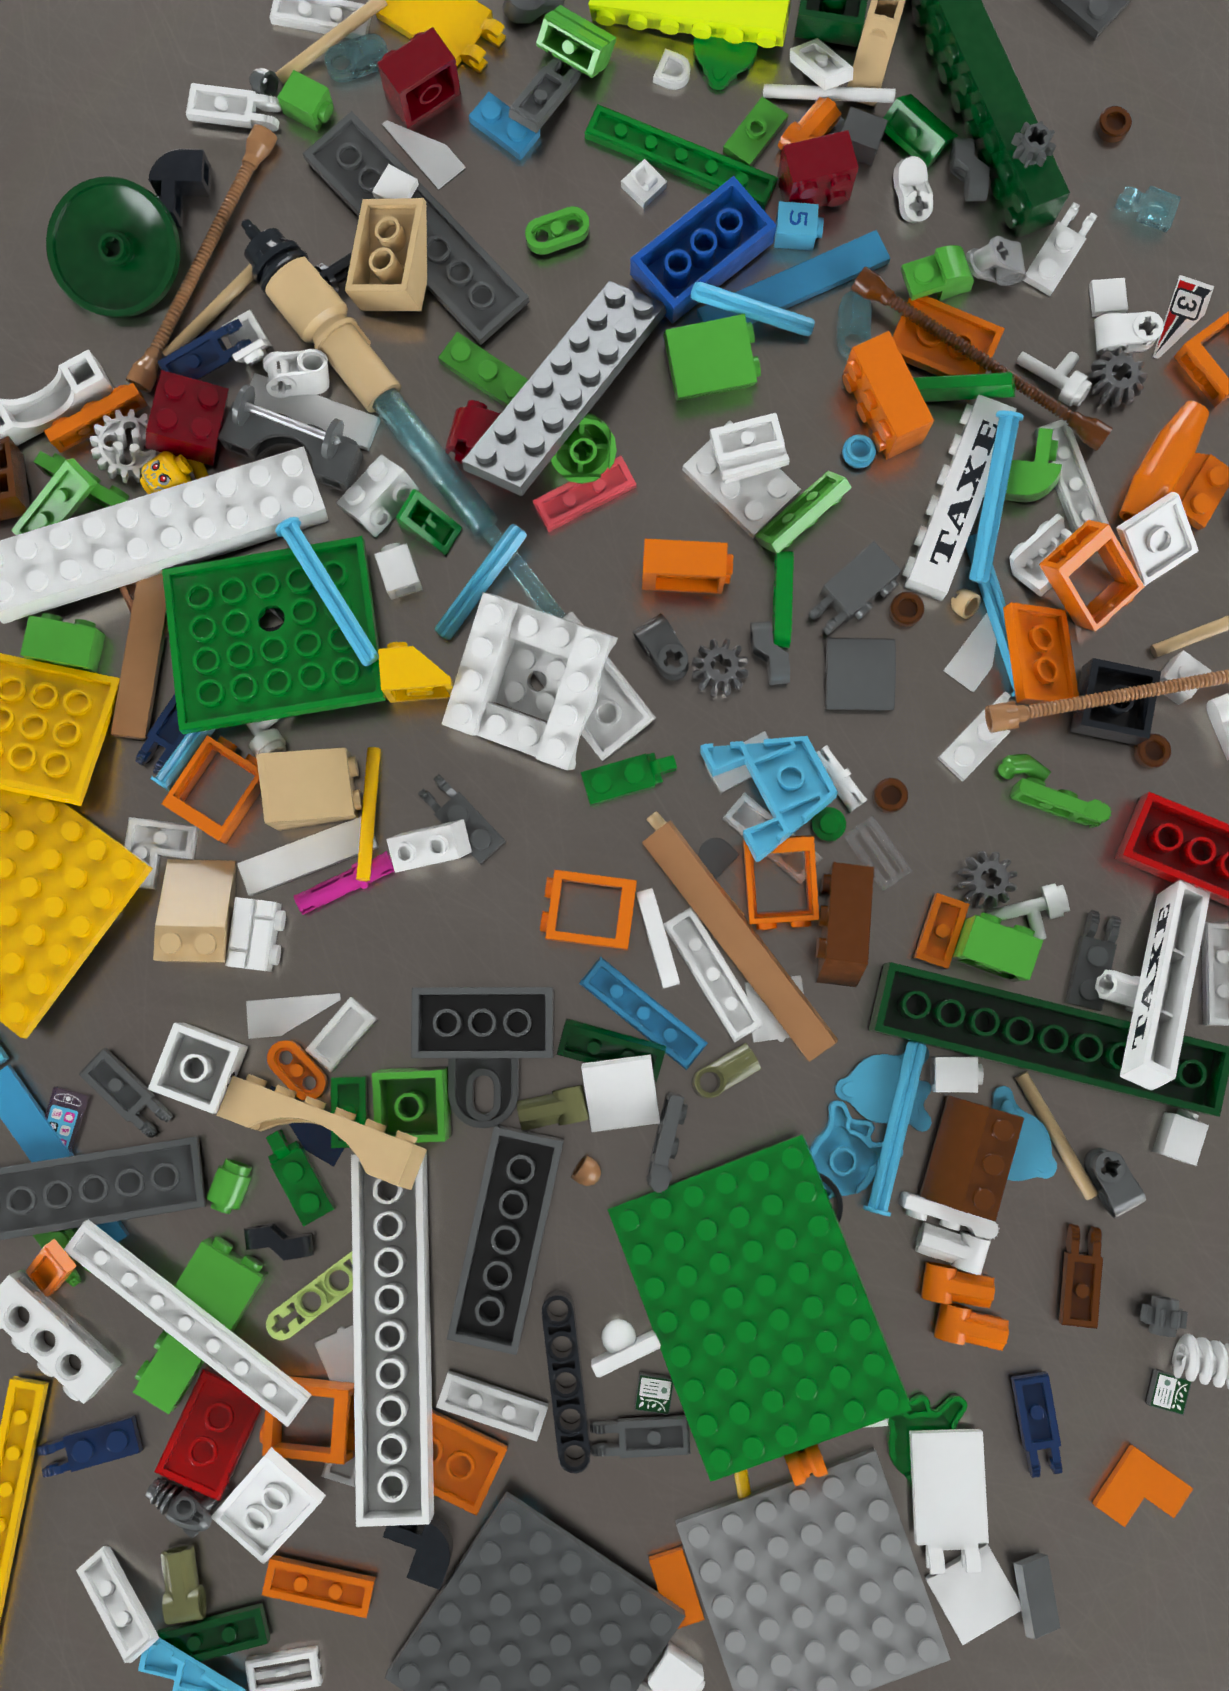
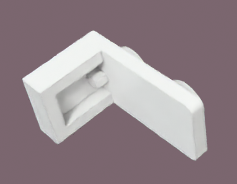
(250, 330)

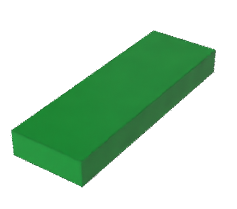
(966, 386)

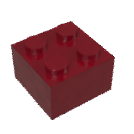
(419, 77)
(818, 170)
(186, 417)

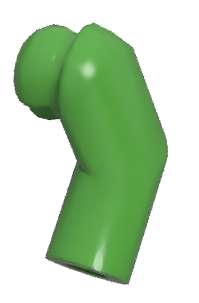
(1022, 764)

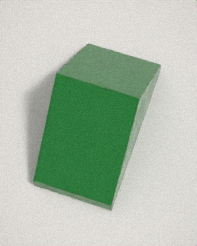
(427, 523)

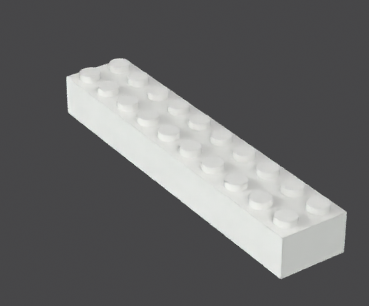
(156, 533)
(391, 1350)

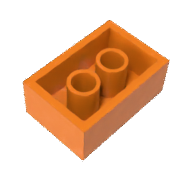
(887, 395)

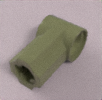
(728, 1070)
(560, 1107)
(183, 1596)

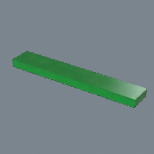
(676, 154)

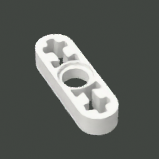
(657, 938)

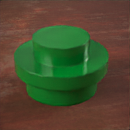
(829, 824)

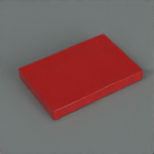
(209, 1436)

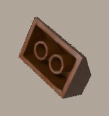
(971, 1158)

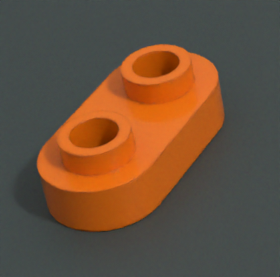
(296, 1072)

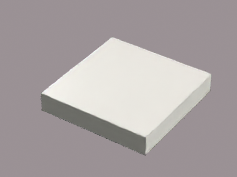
(1158, 538)
(620, 1093)
(974, 1599)

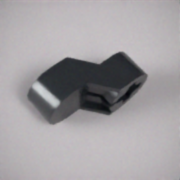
(277, 1240)

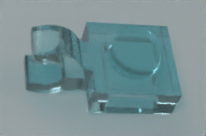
(1154, 206)

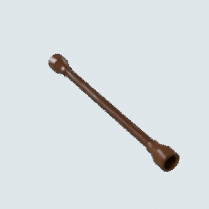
(872, 287)

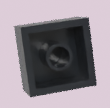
(1121, 721)

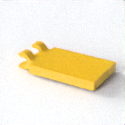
(455, 21)

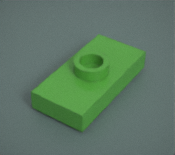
(755, 132)

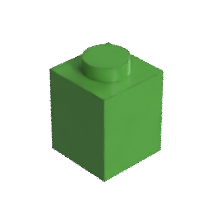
(306, 101)

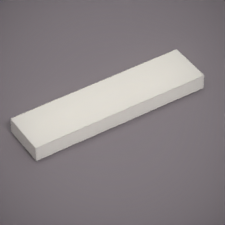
(318, 412)
(1075, 484)
(302, 857)
(713, 974)

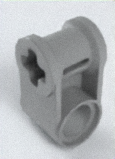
(998, 262)

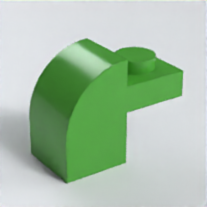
(941, 273)
(1036, 479)

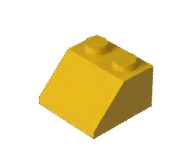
(411, 675)

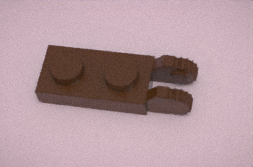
(1081, 1280)

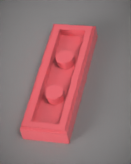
(577, 499)

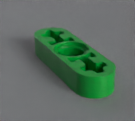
(783, 598)

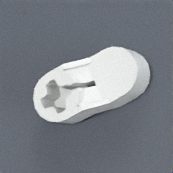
(913, 189)

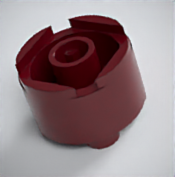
(468, 427)

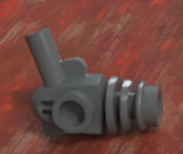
(184, 1508)

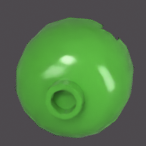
(586, 451)

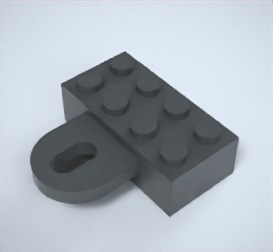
(482, 1035)

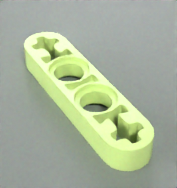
(321, 1286)

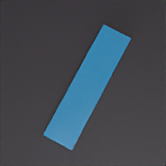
(643, 1012)

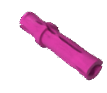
(342, 884)

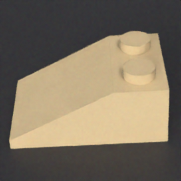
(389, 256)
(195, 911)

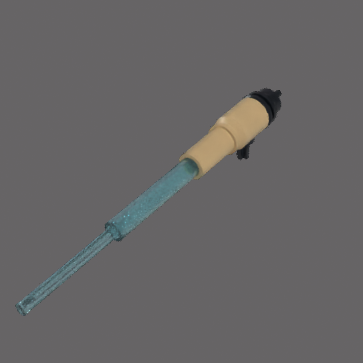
(317, 313)

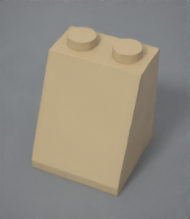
(308, 787)

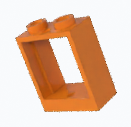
(1202, 366)
(1071, 554)
(686, 566)
(191, 774)
(553, 891)
(797, 917)
(343, 1425)

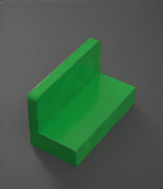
(917, 129)

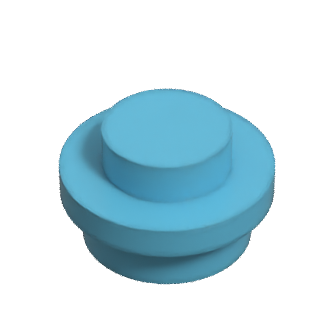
(859, 451)

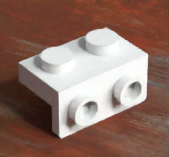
(377, 495)
(1028, 554)

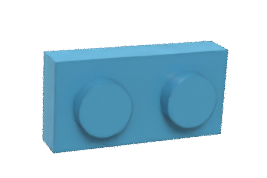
(493, 119)

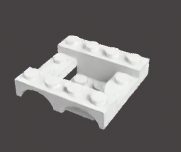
(497, 666)

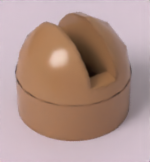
(586, 1171)

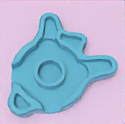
(873, 1086)
(1034, 1149)
(846, 1151)

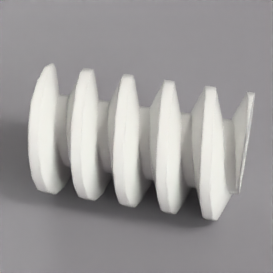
(1201, 1357)

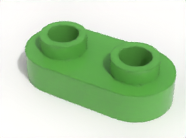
(555, 227)

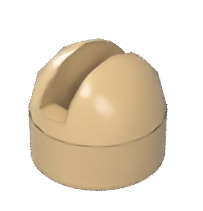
(965, 603)

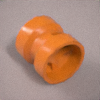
(804, 1463)

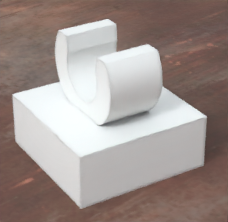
(644, 184)

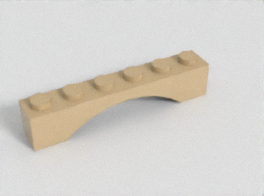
(380, 1154)

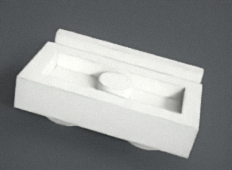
(749, 446)

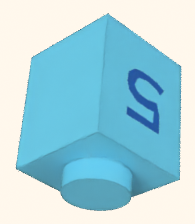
(797, 226)

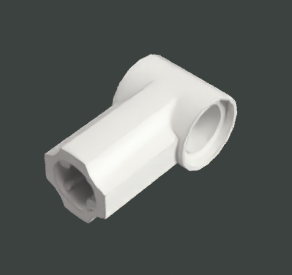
(1118, 988)
(959, 1249)

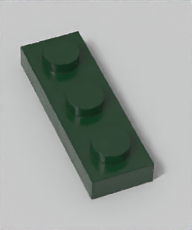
(596, 1044)
(220, 1633)

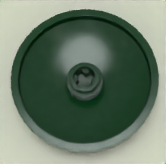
(113, 247)

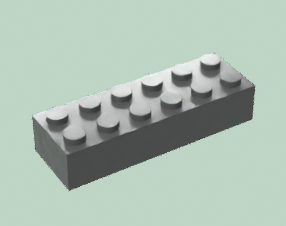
(505, 1239)

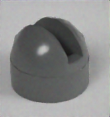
(264, 81)

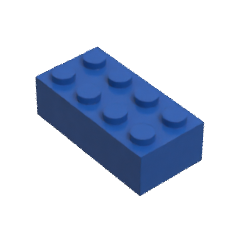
(703, 247)

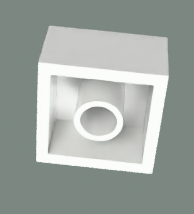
(197, 1067)

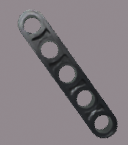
(571, 1397)

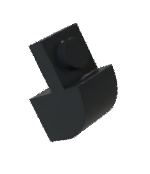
(179, 175)
(432, 1546)

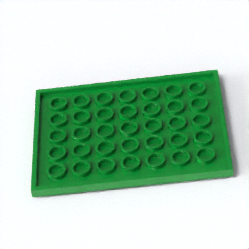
(759, 1309)

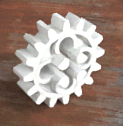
(114, 456)

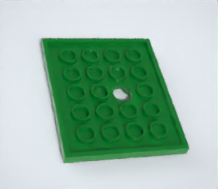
(239, 673)

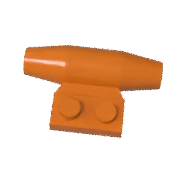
(1176, 468)

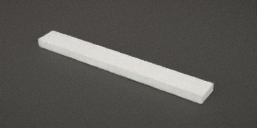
(187, 1322)

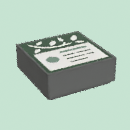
(1168, 1392)
(654, 1393)

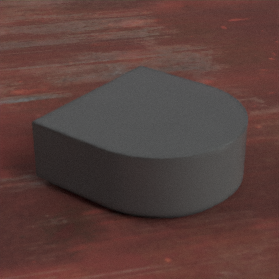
(717, 855)

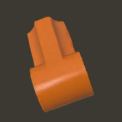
(815, 123)
(947, 1284)
(961, 1325)

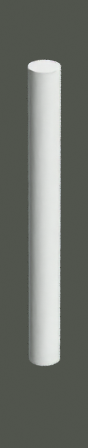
(808, 92)

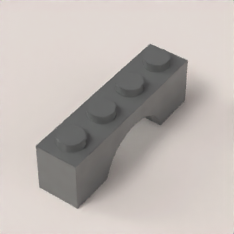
(262, 434)

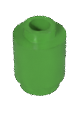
(229, 1186)

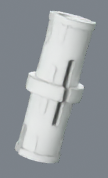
(843, 783)

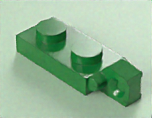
(626, 777)
(298, 1178)

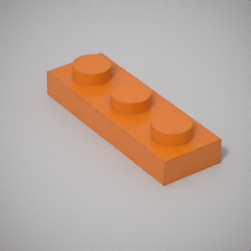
(80, 426)
(318, 1586)

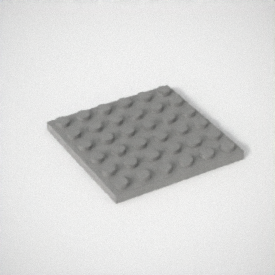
(814, 1584)

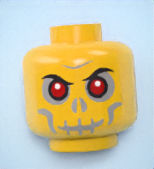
(165, 472)

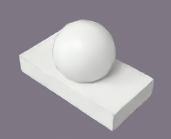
(622, 1347)

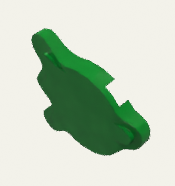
(723, 59)
(920, 1418)

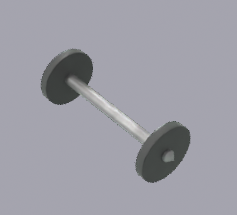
(245, 405)

